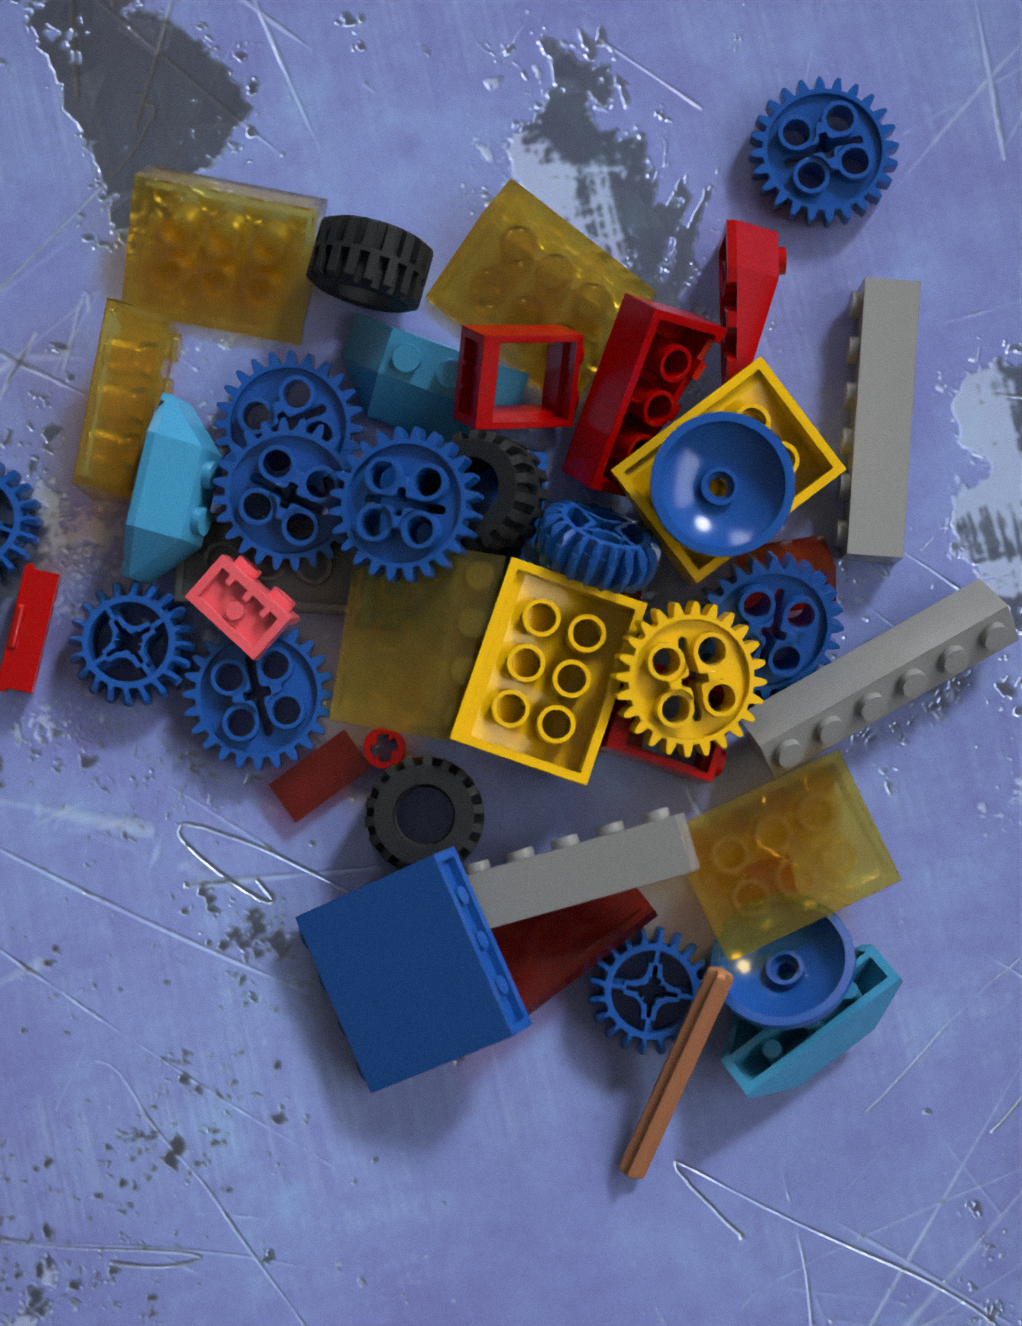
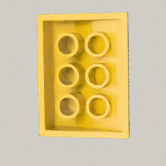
(754, 394)
(546, 671)

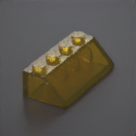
(122, 398)

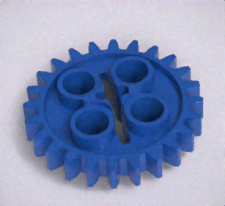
(808, 116)
(271, 388)
(414, 464)
(271, 533)
(805, 634)
(218, 707)

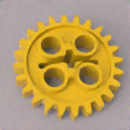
(729, 667)

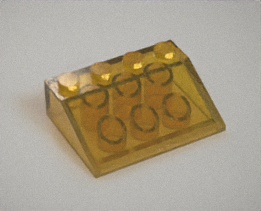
(221, 253)
(534, 270)
(414, 645)
(786, 855)

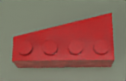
(637, 386)

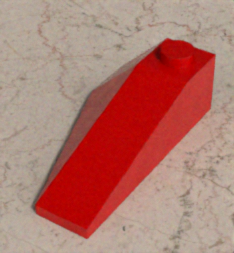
(747, 282)

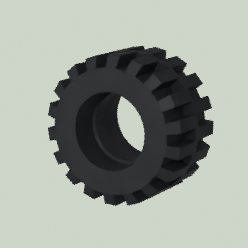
(369, 263)
(518, 493)
(422, 773)

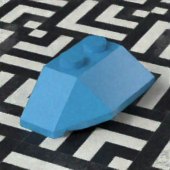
(413, 377)
(170, 492)
(781, 1060)

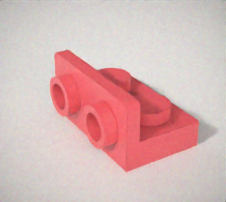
(242, 604)

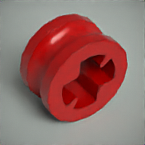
(372, 740)

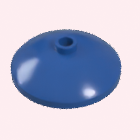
(755, 477)
(823, 968)

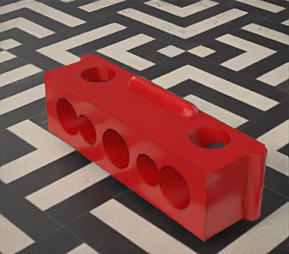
(29, 630)

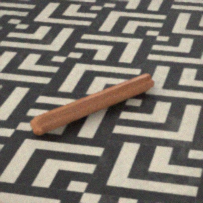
(676, 1072)

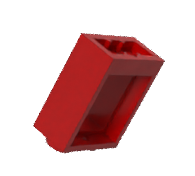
(479, 371)
(703, 768)

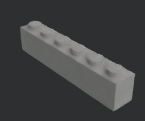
(879, 420)
(879, 677)
(584, 869)

